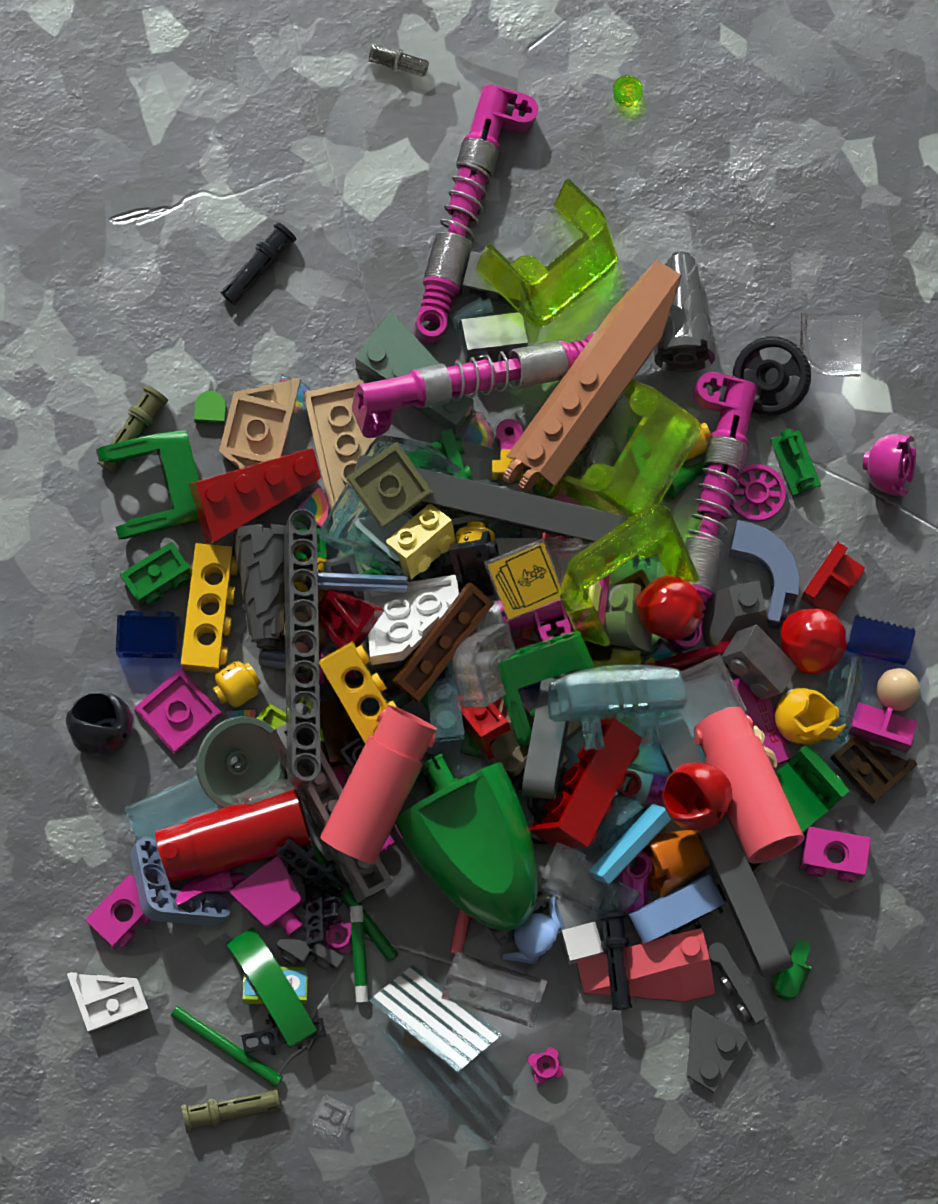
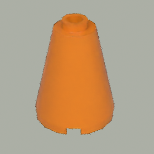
(675, 860)

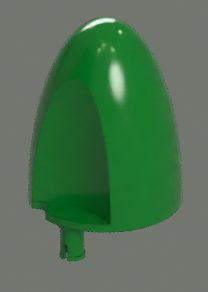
(474, 844)

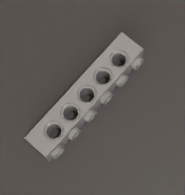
(320, 800)

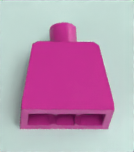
(270, 897)

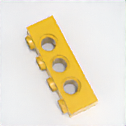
(208, 560)
(335, 668)

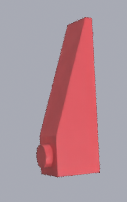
(660, 969)

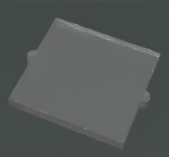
(263, 792)

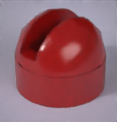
(633, 786)

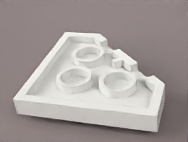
(408, 616)

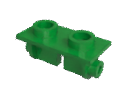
(795, 462)

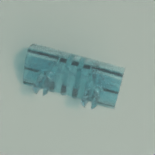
(617, 693)

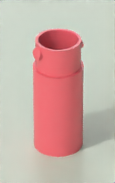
(379, 785)
(758, 803)

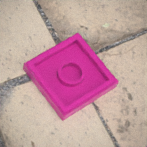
(178, 711)

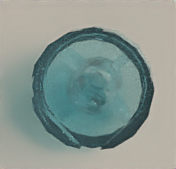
(622, 816)

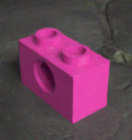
(852, 847)
(104, 917)

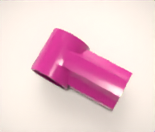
(637, 880)

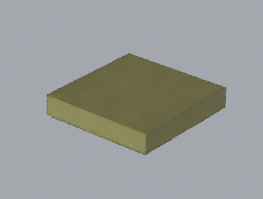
(389, 485)

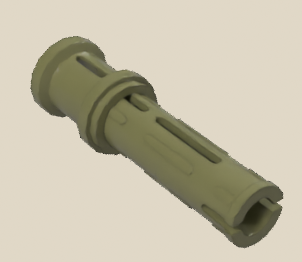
(138, 419)
(216, 1112)

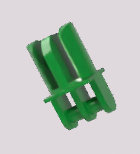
(791, 982)

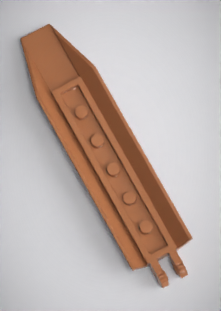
(595, 380)

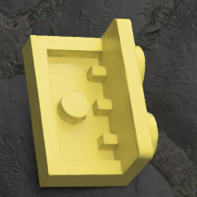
(422, 540)

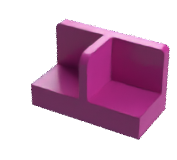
(883, 727)

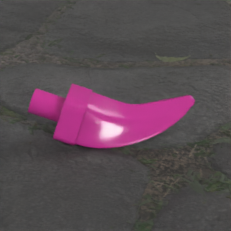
(217, 882)

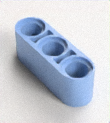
(676, 908)

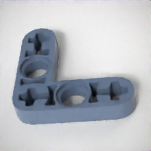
(165, 906)

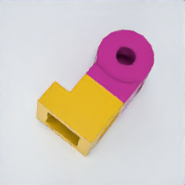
(507, 435)

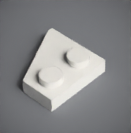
(106, 999)

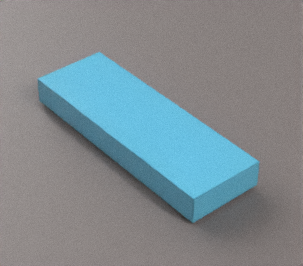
(630, 844)

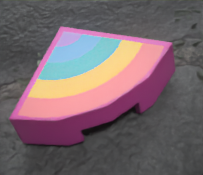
(318, 505)

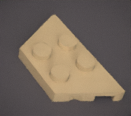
(259, 423)

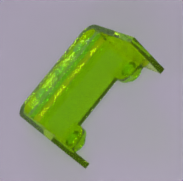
(548, 291)
(646, 462)
(640, 535)

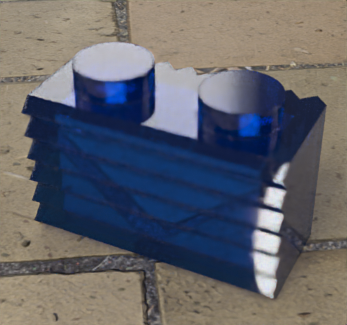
(148, 635)
(880, 640)

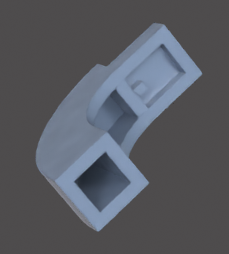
(772, 555)

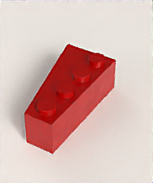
(245, 493)
(589, 789)

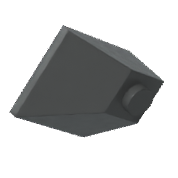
(732, 611)

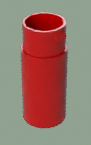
(232, 836)

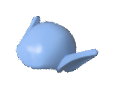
(536, 935)

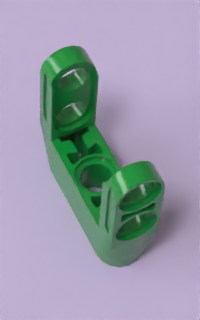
(177, 469)
(535, 665)

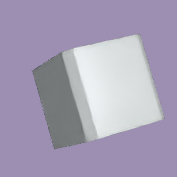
(581, 942)

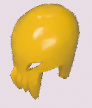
(806, 717)

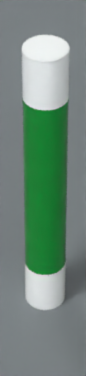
(359, 954)

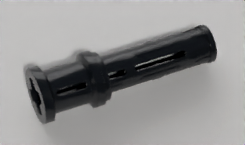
(267, 253)
(615, 943)

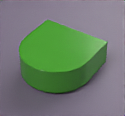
(210, 408)

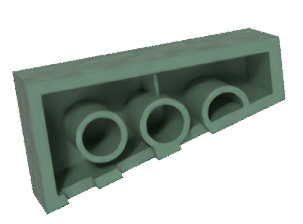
(395, 352)

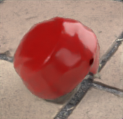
(670, 607)
(813, 640)
(697, 796)

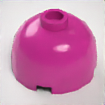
(891, 464)

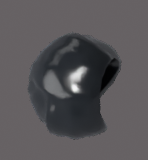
(100, 724)

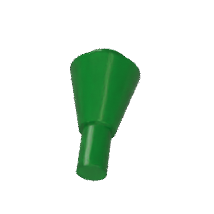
(684, 478)

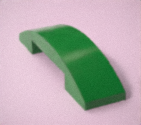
(272, 987)

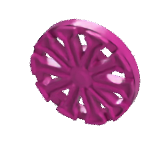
(758, 493)

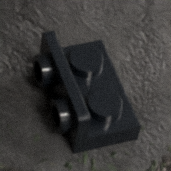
(469, 564)

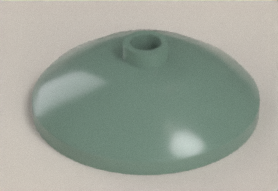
(256, 758)

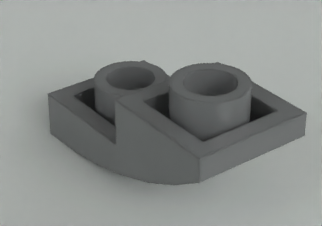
(298, 951)

